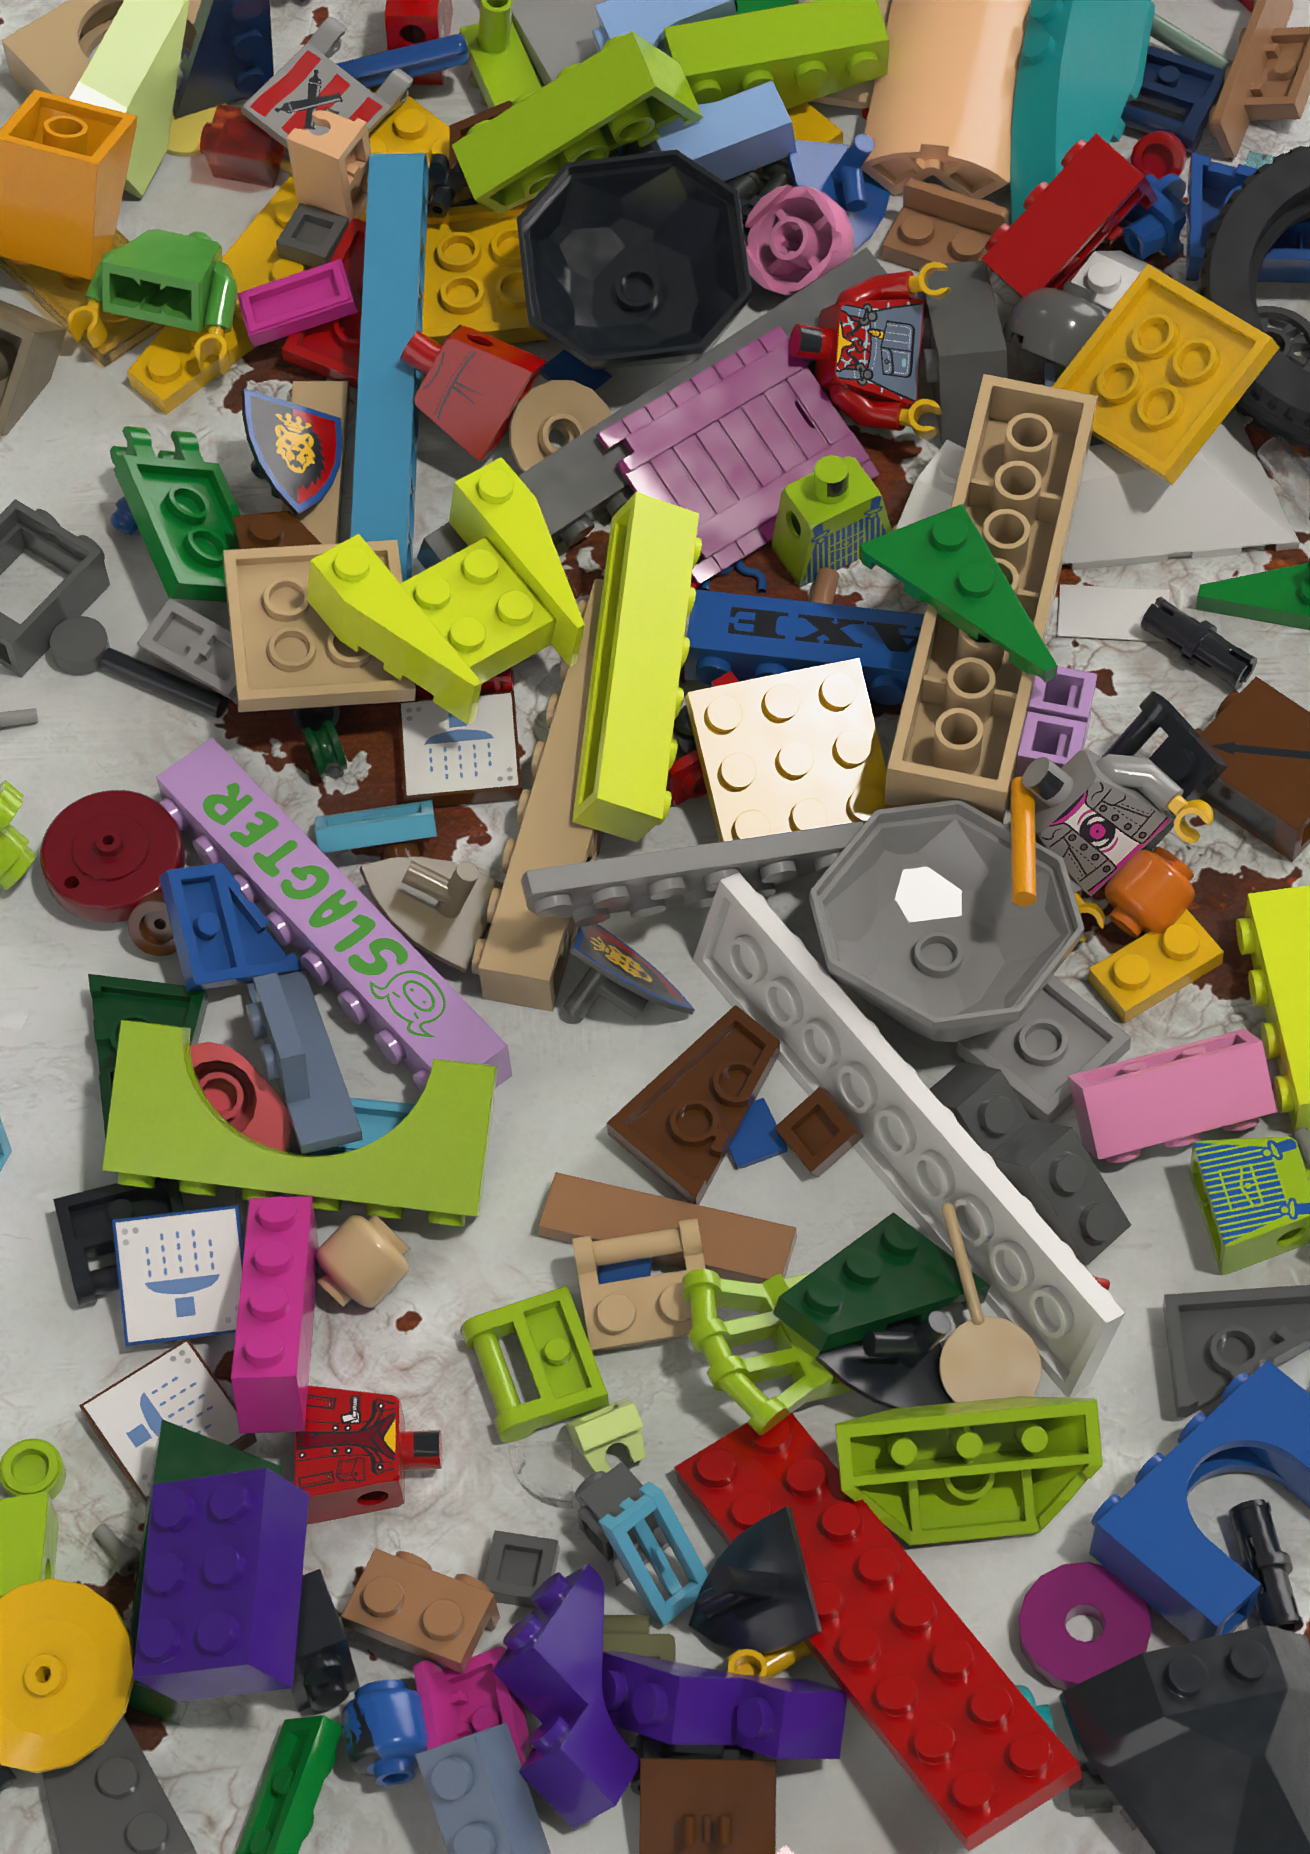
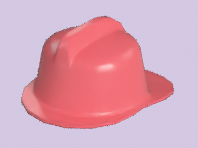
(241, 1094)

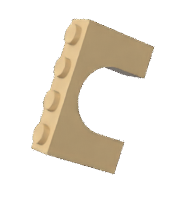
(56, 47)

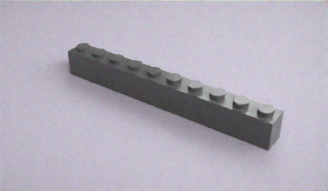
(583, 478)

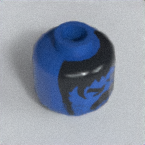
(385, 1731)

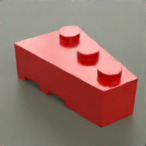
(1068, 218)

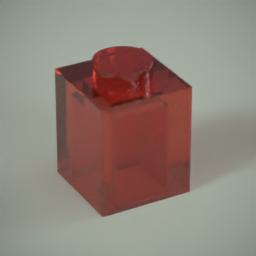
(240, 148)

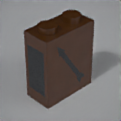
(1268, 768)

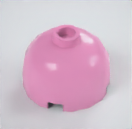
(796, 238)

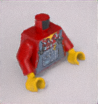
(872, 350)

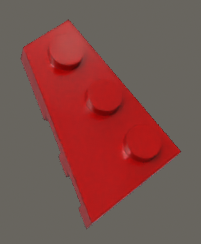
(335, 346)

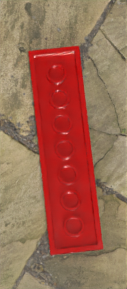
(890, 1635)

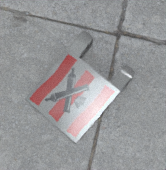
(316, 83)

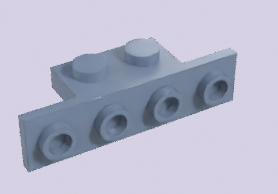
(301, 1060)

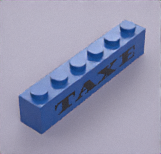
(779, 636)

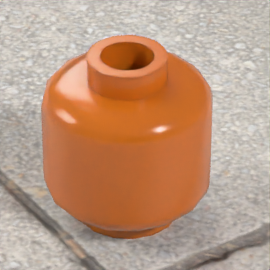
(1149, 892)

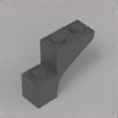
(1036, 1157)

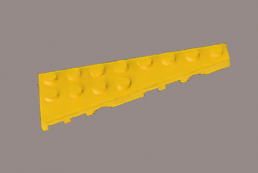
(168, 367)

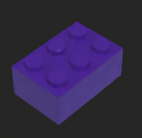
(222, 1586)

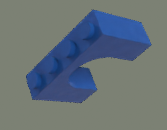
(1150, 1531)

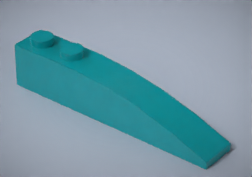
(1073, 82)

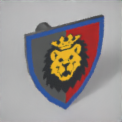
(618, 976)

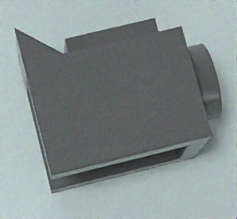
(602, 1495)

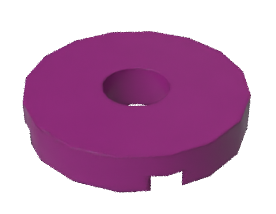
(1076, 1591)

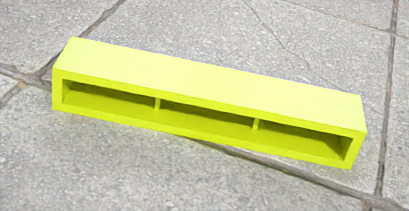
(637, 668)

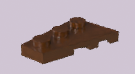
(698, 1104)

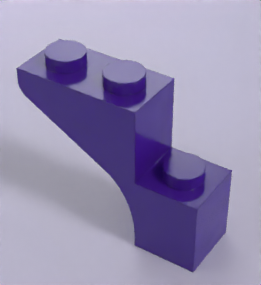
(557, 1674)
(723, 1708)

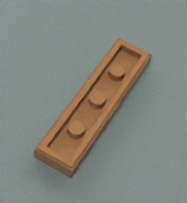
(731, 1243)

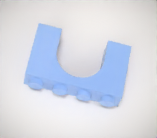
(735, 131)

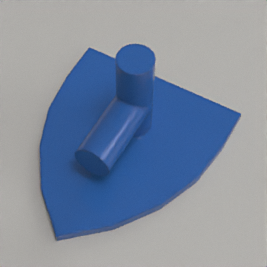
(839, 174)

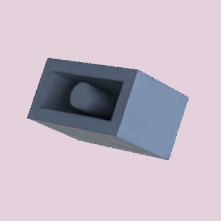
(482, 1796)

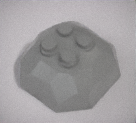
(928, 922)

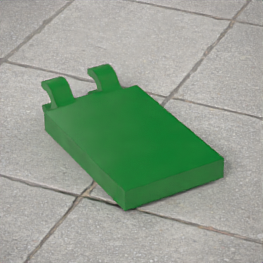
(180, 512)

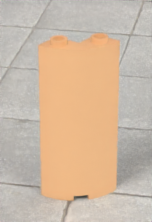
(947, 94)

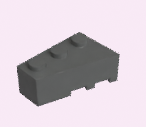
(961, 344)

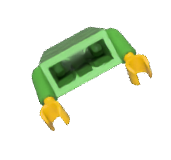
(165, 282)

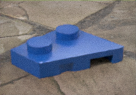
(218, 930)

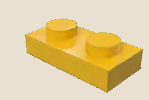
(1155, 967)

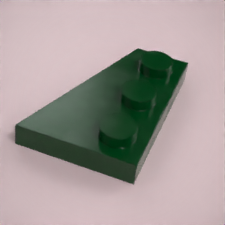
(138, 1001)
(872, 1283)

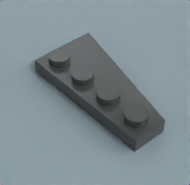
(113, 1803)

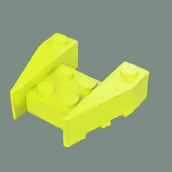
(468, 611)

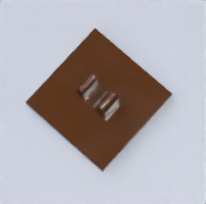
(707, 1806)

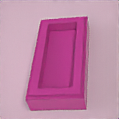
(297, 302)

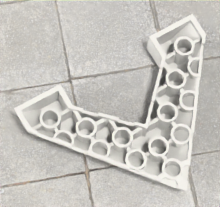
(1125, 509)

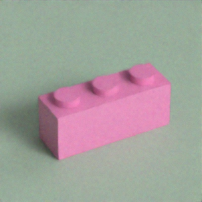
(1172, 1096)

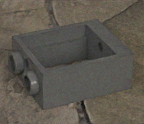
(78, 556)

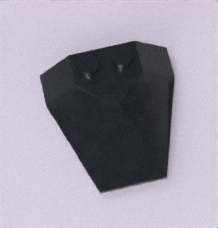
(1205, 1742)

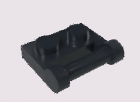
(1181, 756)
(88, 1228)

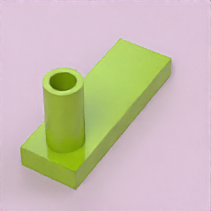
(499, 55)

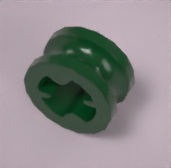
(324, 748)

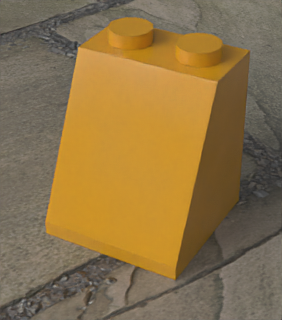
(62, 182)

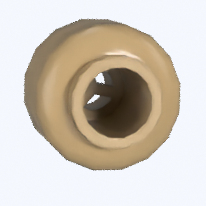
(362, 1261)

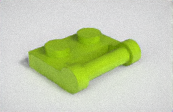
(555, 1356)

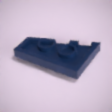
(228, 55)

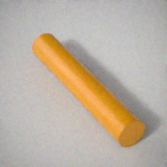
(1022, 844)

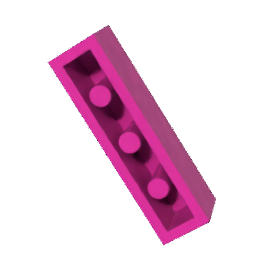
(275, 1315)

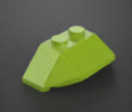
(970, 1465)

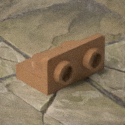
(940, 227)

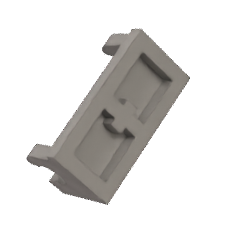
(192, 646)

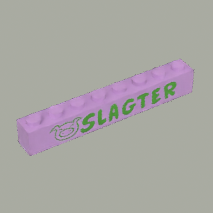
(325, 918)

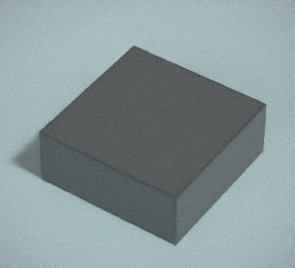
(311, 236)
(519, 1566)

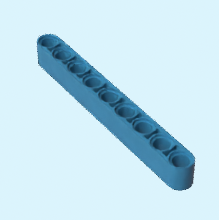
(387, 385)

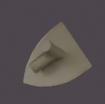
(433, 903)

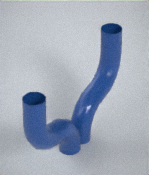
(745, 571)

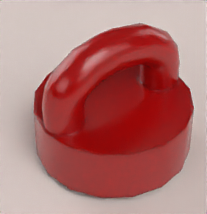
(1159, 154)

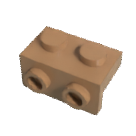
(421, 1609)

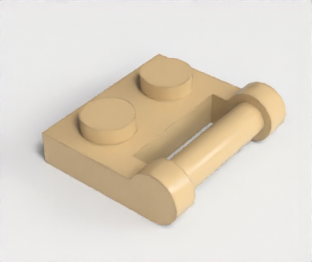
(643, 1307)

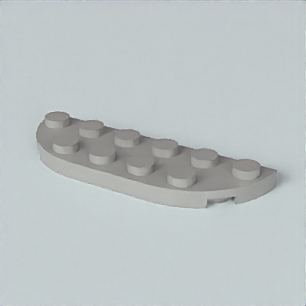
(679, 875)

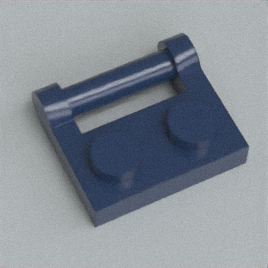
(1180, 87)

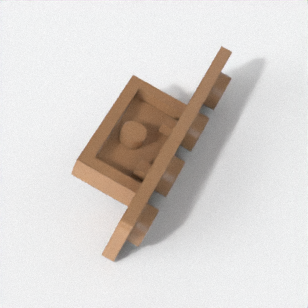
(1266, 76)

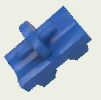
(1161, 223)

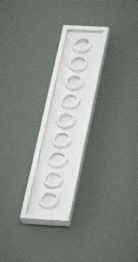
(908, 1134)

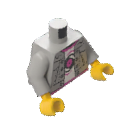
(1104, 813)

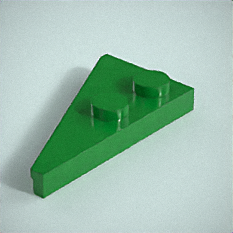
(955, 572)
(1267, 596)

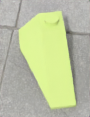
(138, 75)

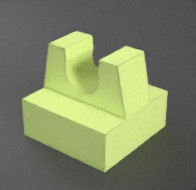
(604, 1427)

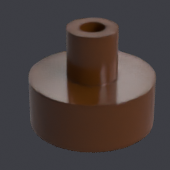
(151, 926)

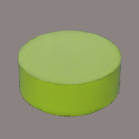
(32, 1468)

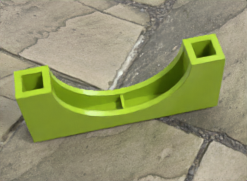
(172, 1131)

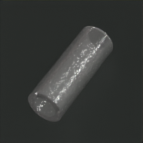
(1287, 470)

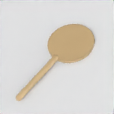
(984, 1354)

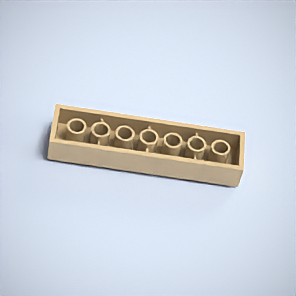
(962, 694)

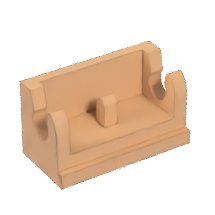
(332, 167)

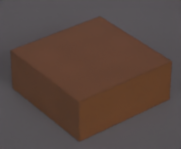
(819, 1131)

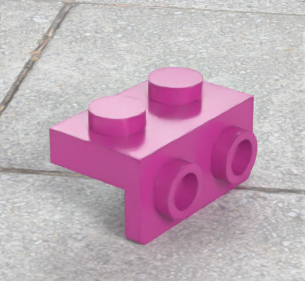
(469, 1702)

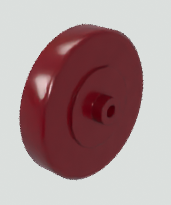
(109, 854)

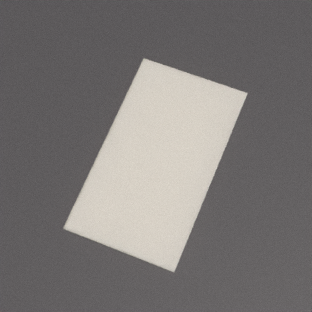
(1105, 612)

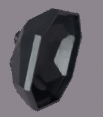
(634, 260)

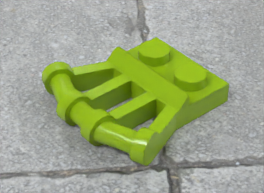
(736, 1375)

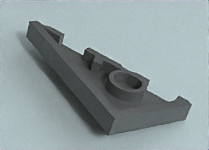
(1230, 1333)

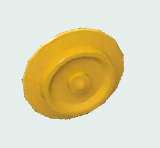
(60, 1674)

